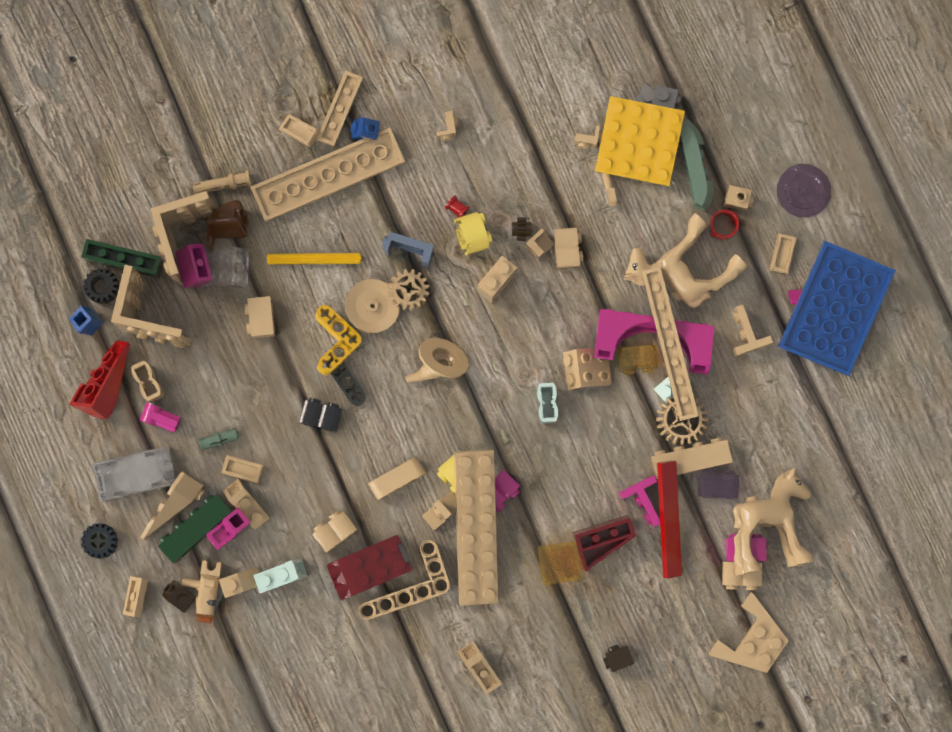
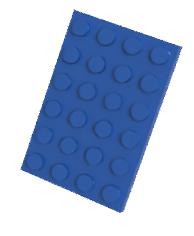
(836, 308)

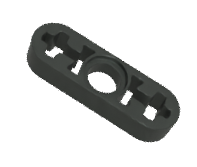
(358, 389)

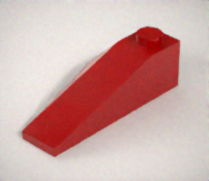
(102, 389)

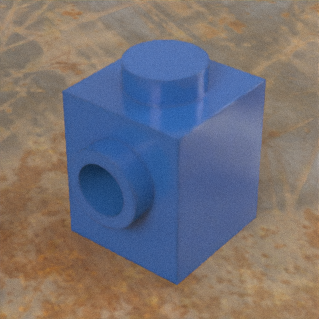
(86, 320)

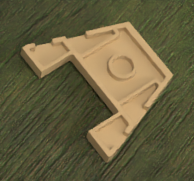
(760, 644)

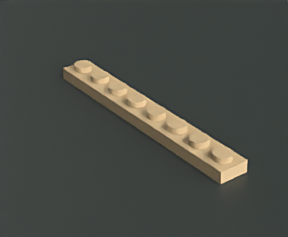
(670, 344)

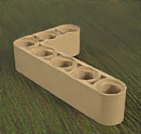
(412, 591)

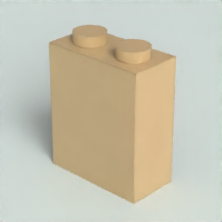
(496, 279)

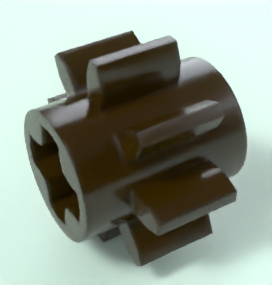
(521, 228)

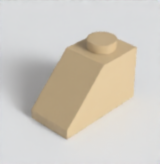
(239, 582)

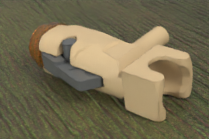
(209, 592)

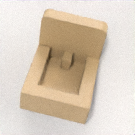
(451, 122)
(585, 141)

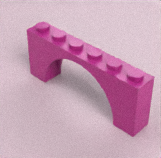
(616, 326)

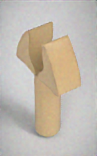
(611, 195)

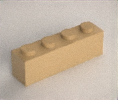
(695, 458)

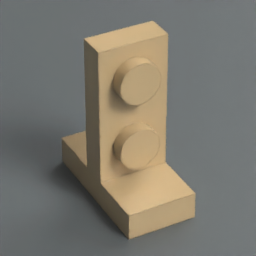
(746, 334)
(242, 499)
(441, 511)
(479, 667)

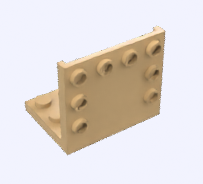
(173, 214)
(129, 302)

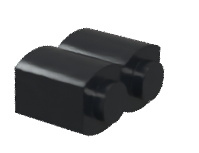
(320, 416)

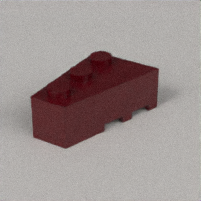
(602, 539)

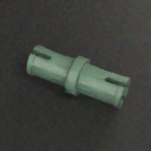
(218, 439)

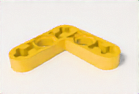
(342, 343)

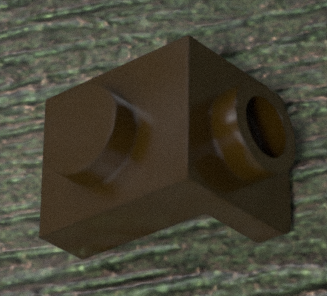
(178, 596)

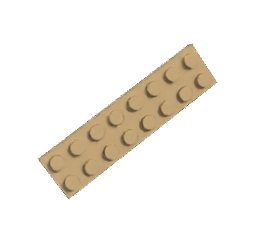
(327, 175)
(476, 527)

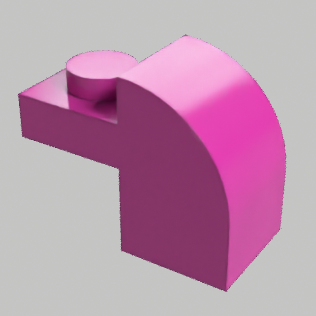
(228, 529)

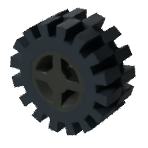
(91, 540)

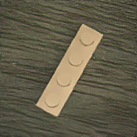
(339, 108)

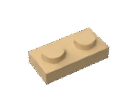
(135, 596)

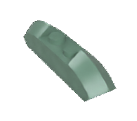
(700, 189)

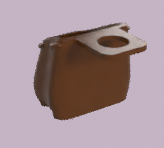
(227, 222)

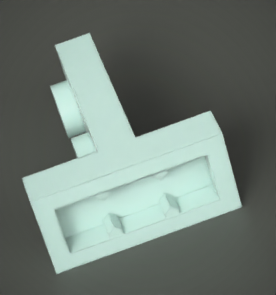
(280, 575)

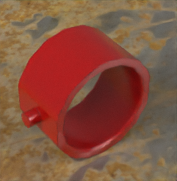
(724, 212)

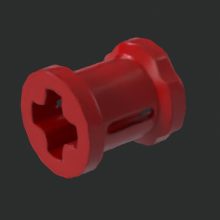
(457, 207)

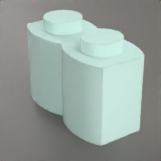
(546, 397)

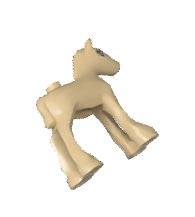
(676, 272)
(770, 513)

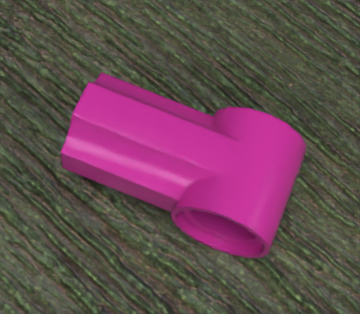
(156, 416)

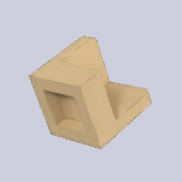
(539, 244)

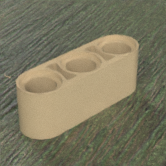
(397, 478)

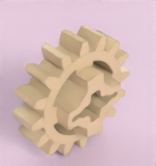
(401, 289)

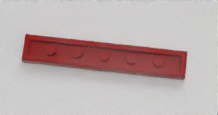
(669, 519)

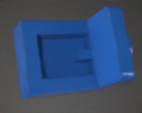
(365, 128)

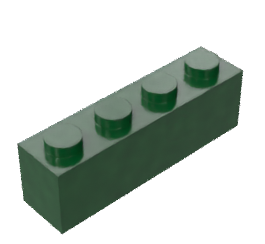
(119, 257)
(194, 529)

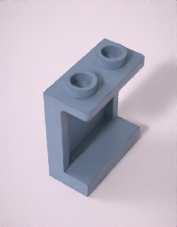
(411, 245)

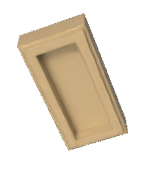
(299, 130)
(783, 253)
(242, 469)

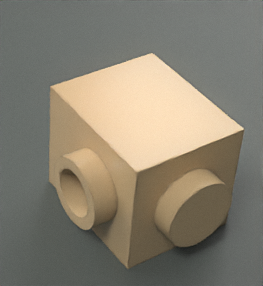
(738, 198)

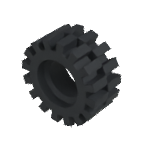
(90, 283)

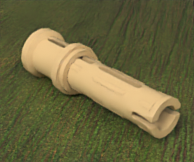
(231, 181)

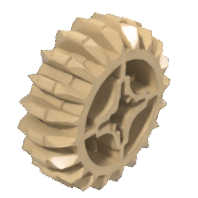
(687, 427)

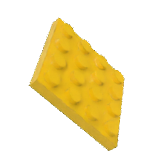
(640, 141)

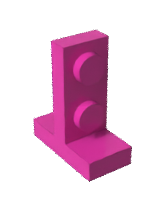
(642, 499)

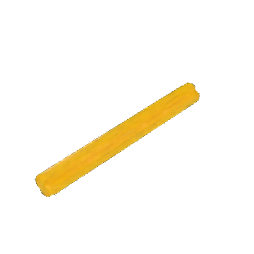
(314, 258)

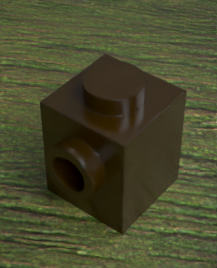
(617, 658)

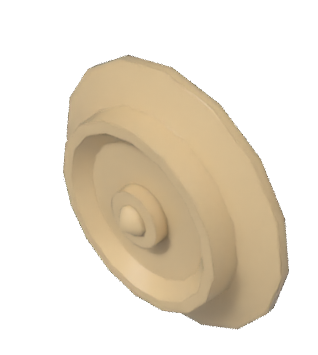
(370, 306)

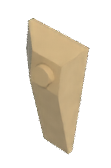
(181, 495)

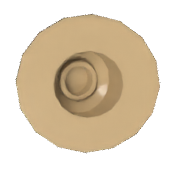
(439, 359)

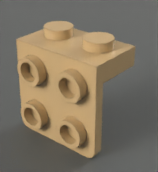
(584, 370)

